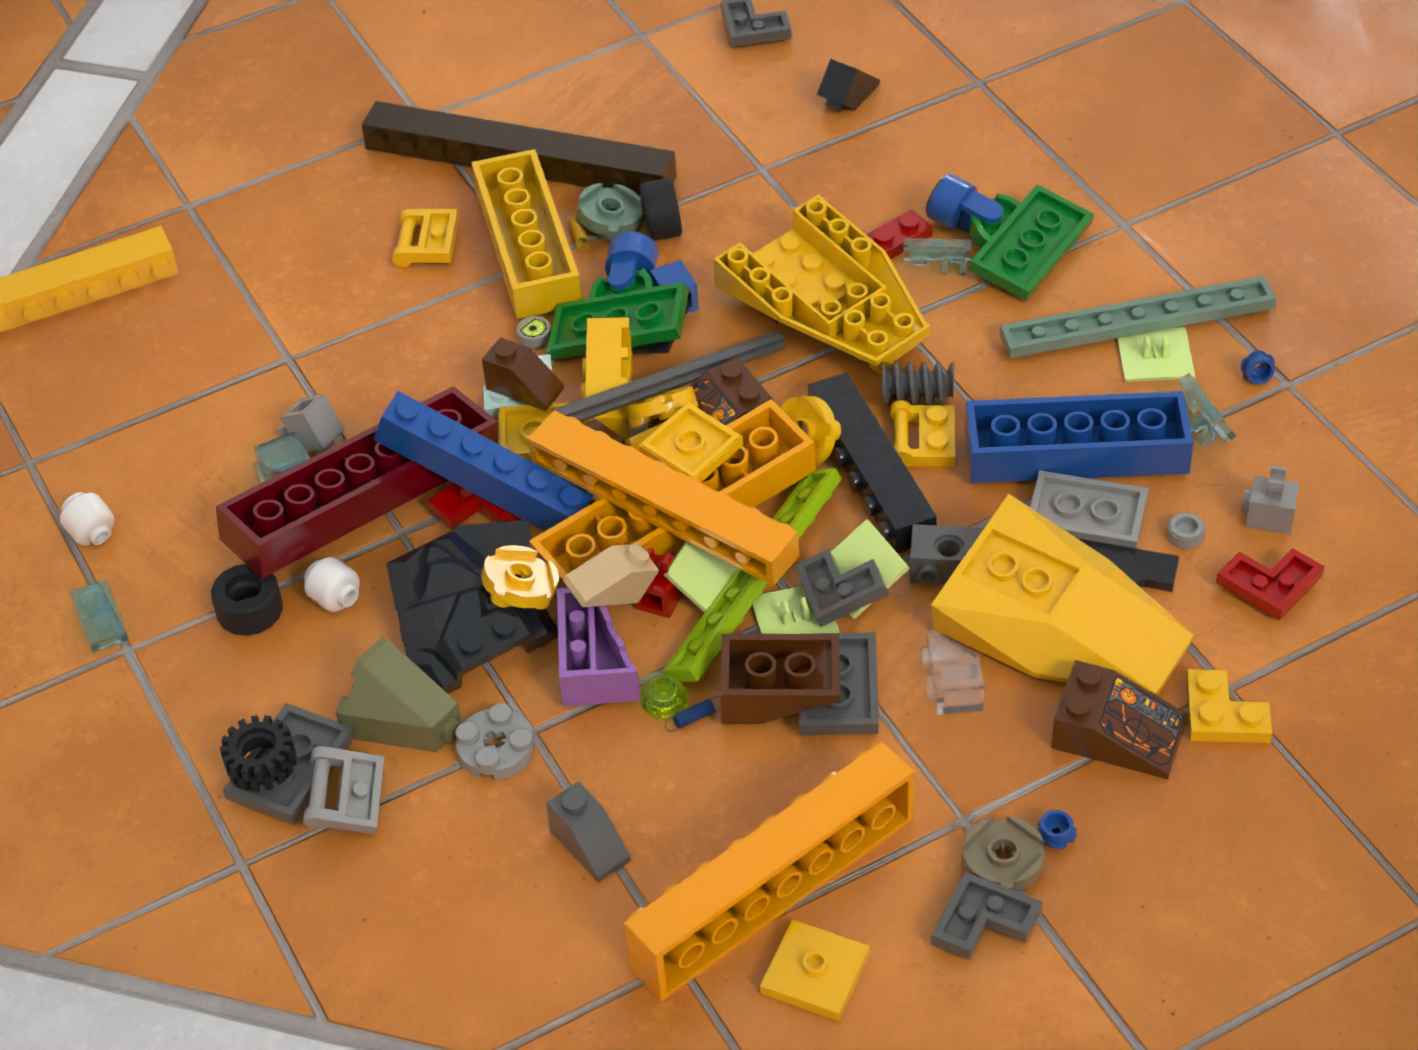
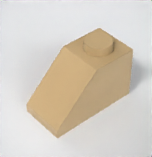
(613, 577)

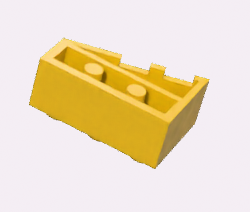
(608, 366)

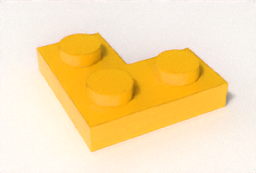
(1220, 720)

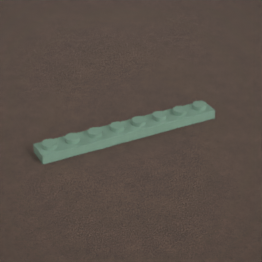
(1137, 317)

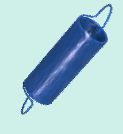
(693, 713)

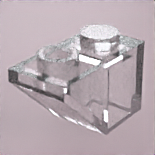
(954, 675)

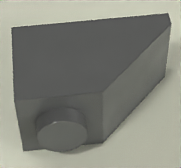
(587, 831)

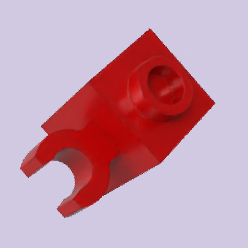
(661, 594)

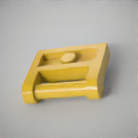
(435, 239)
(935, 434)

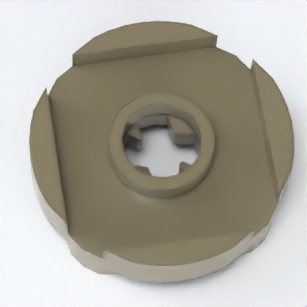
(1015, 835)

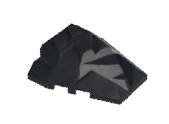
(449, 613)

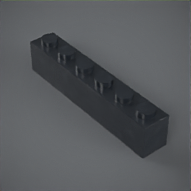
(873, 464)

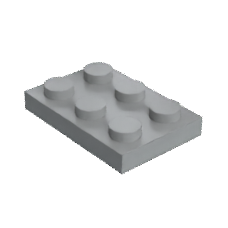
(1091, 507)

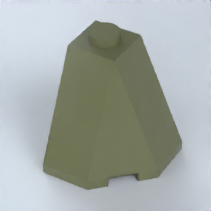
(397, 702)

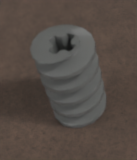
(917, 383)

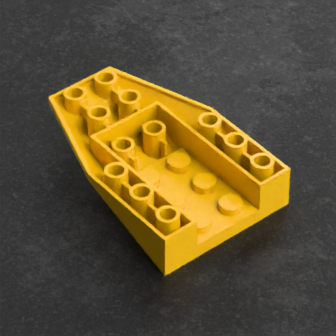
(826, 284)
(1049, 600)

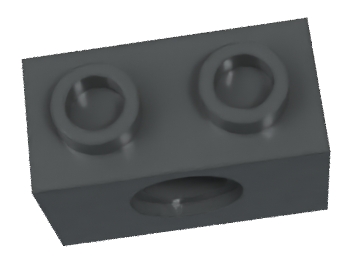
(938, 551)

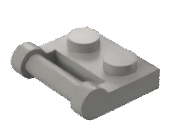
(357, 792)

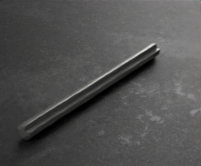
(670, 378)

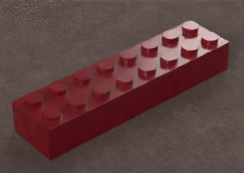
(334, 493)

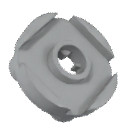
(492, 724)

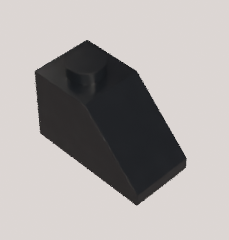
(846, 86)

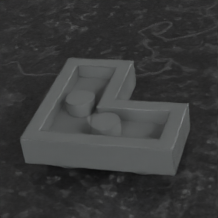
(748, 28)
(839, 594)
(979, 906)

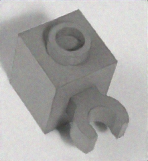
(312, 423)
(1271, 502)

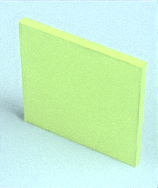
(1156, 355)
(868, 544)
(699, 574)
(788, 613)

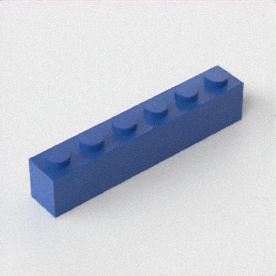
(478, 463)

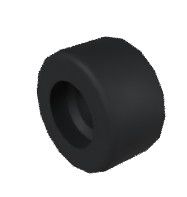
(661, 209)
(247, 616)

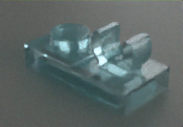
(923, 251)
(1212, 420)
(99, 616)

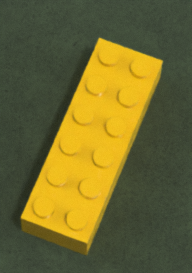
(526, 233)

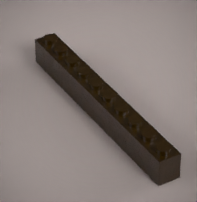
(468, 139)

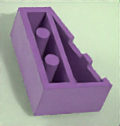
(592, 656)

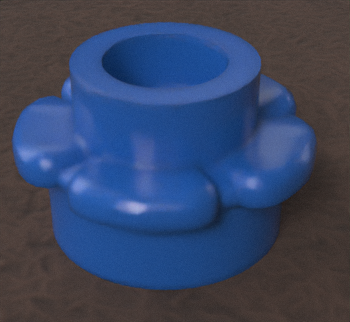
(1261, 373)
(1057, 821)

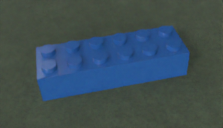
(1078, 436)

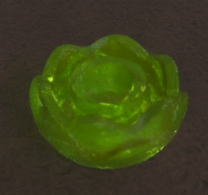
(663, 696)

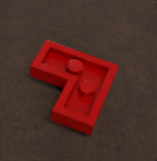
(458, 504)
(1271, 589)

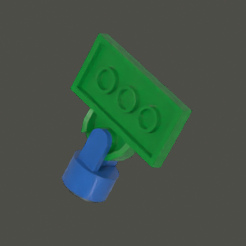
(1015, 238)
(628, 291)

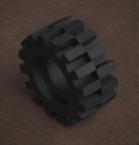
(261, 770)

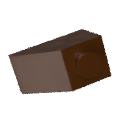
(520, 375)

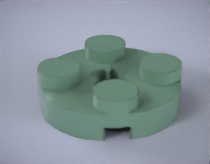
(595, 207)

